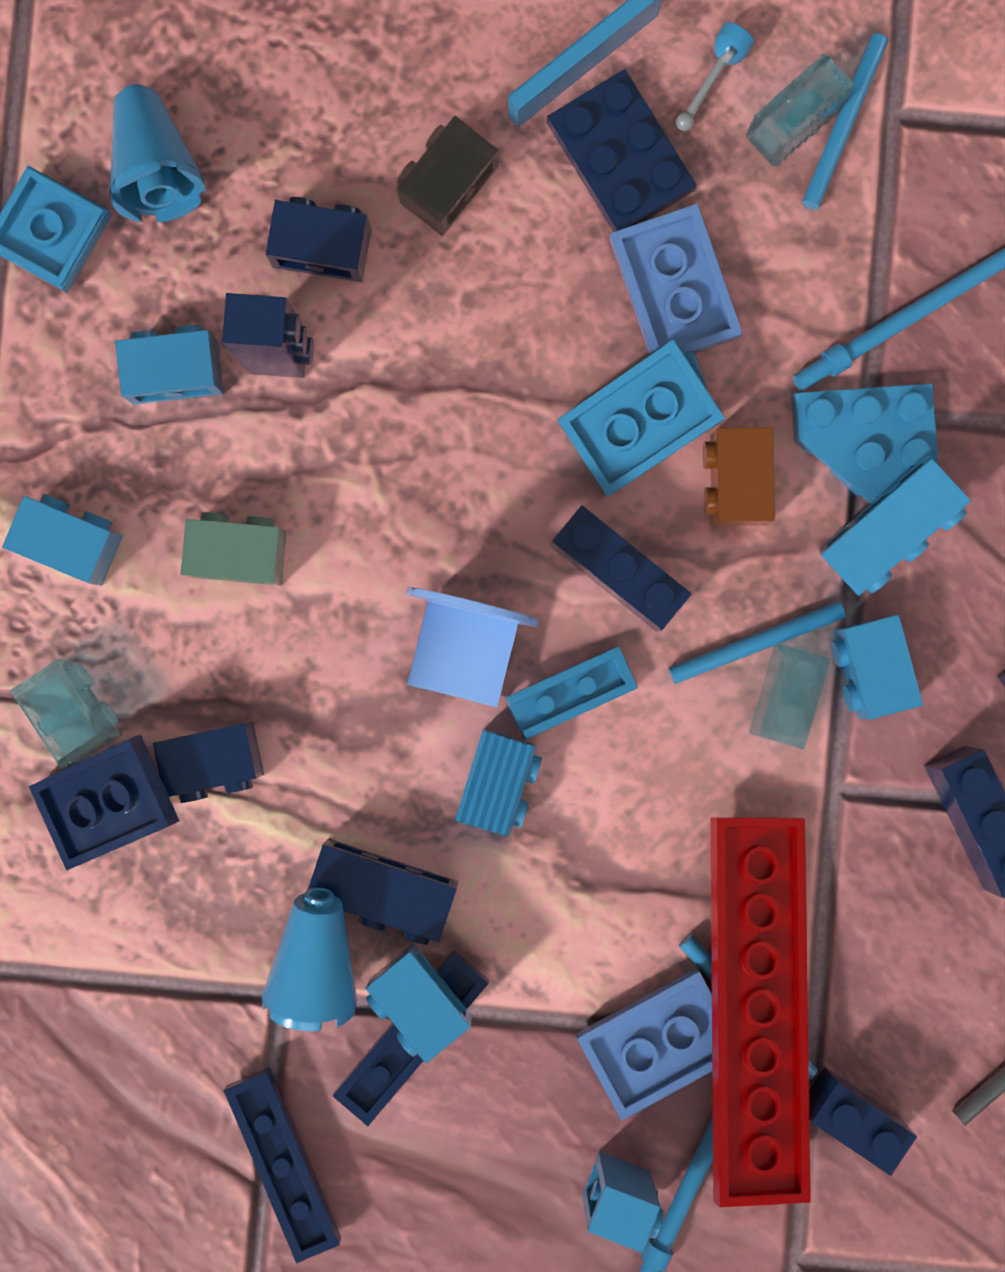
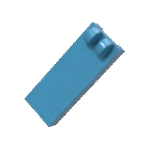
(570, 693)

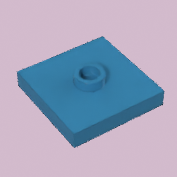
(49, 229)

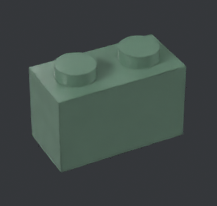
(233, 550)

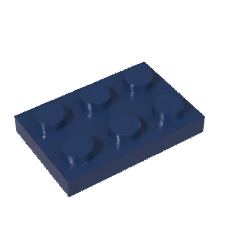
(621, 152)
(104, 802)

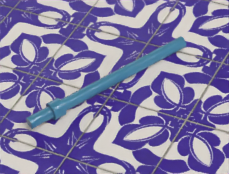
(840, 357)
(658, 1250)

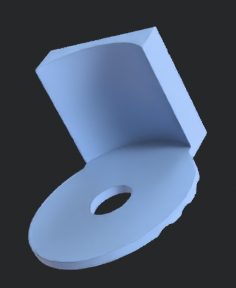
(464, 647)

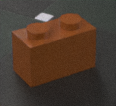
(740, 476)

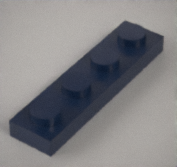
(387, 1063)
(282, 1165)

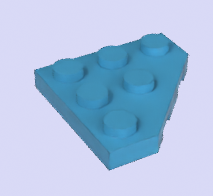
(867, 433)

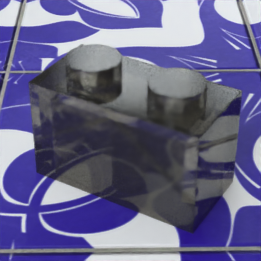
(447, 174)

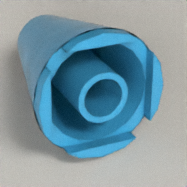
(150, 160)
(312, 966)

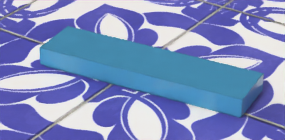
(580, 58)

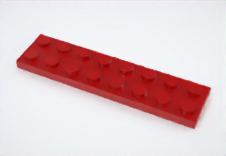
(759, 1012)

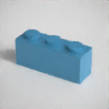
(895, 527)

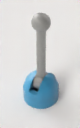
(730, 48)

